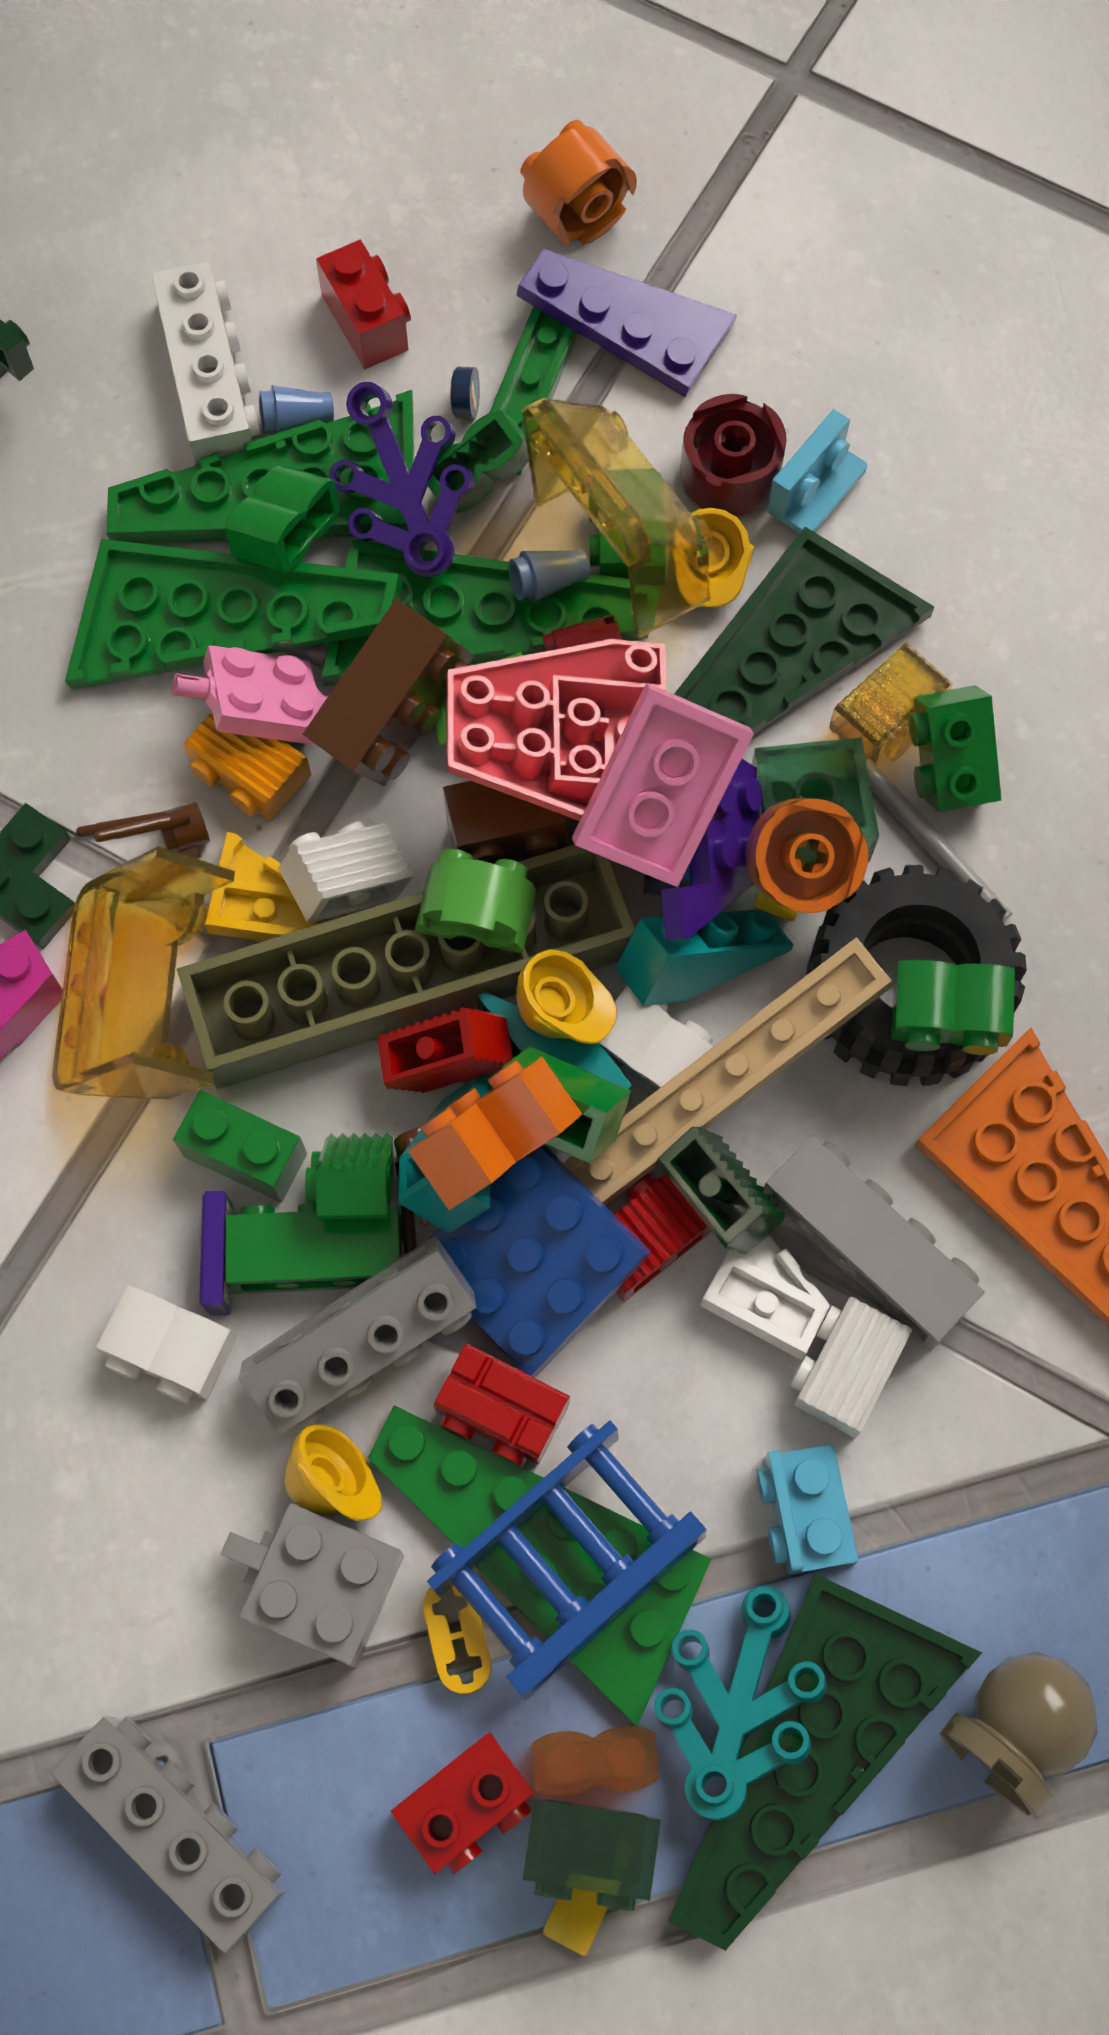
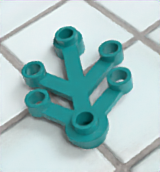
(738, 1711)

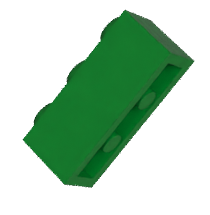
(306, 1254)

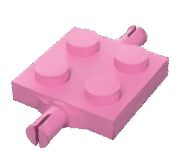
(255, 693)

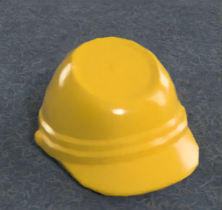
(728, 555)
(564, 999)
(331, 1475)

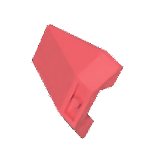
(547, 719)

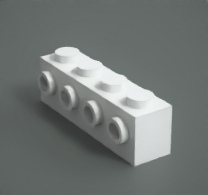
(203, 362)

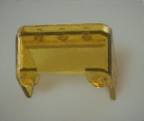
(652, 531)
(124, 974)

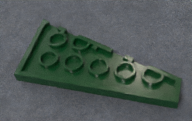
(800, 633)
(880, 1686)

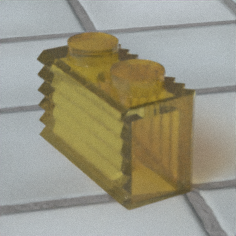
(883, 702)

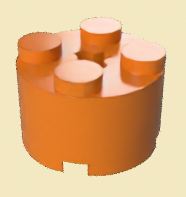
(577, 184)
(831, 833)

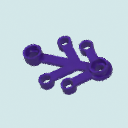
(405, 487)

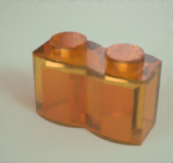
(614, 1759)

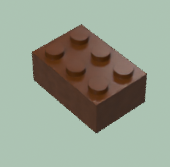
(388, 695)

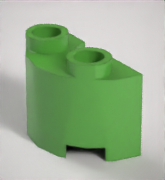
(477, 901)

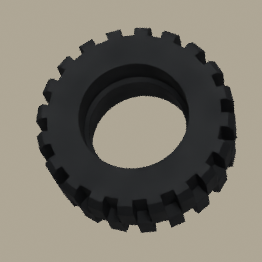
(923, 909)

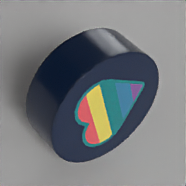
(465, 392)

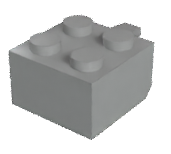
(316, 1582)

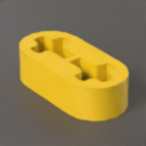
(443, 1646)

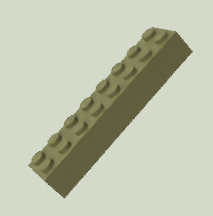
(376, 974)

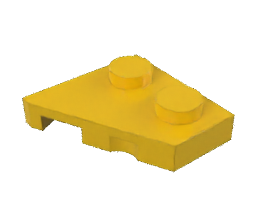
(257, 901)

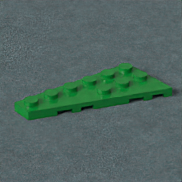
(199, 498)
(164, 606)
(479, 607)
(470, 1488)

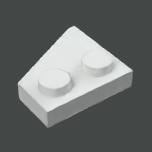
(767, 1297)

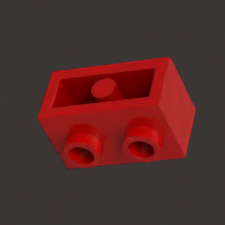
(363, 303)
(463, 1804)

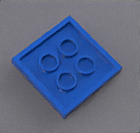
(541, 1258)

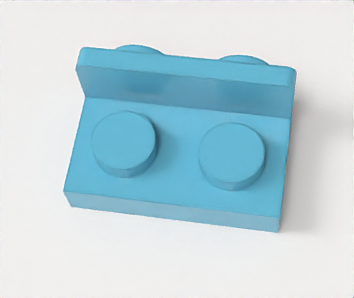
(816, 476)
(808, 1510)

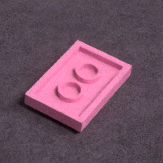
(662, 785)

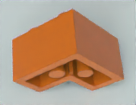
(489, 1133)

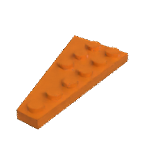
(1032, 1167)

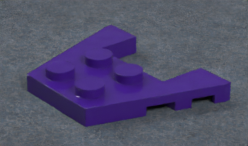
(719, 861)

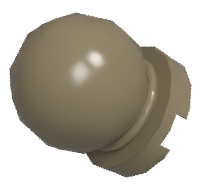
(1028, 1726)

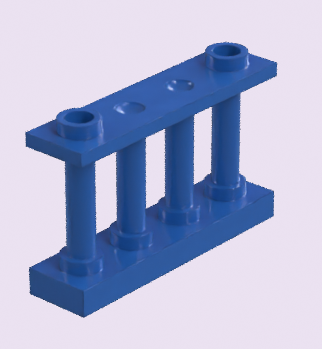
(578, 1618)

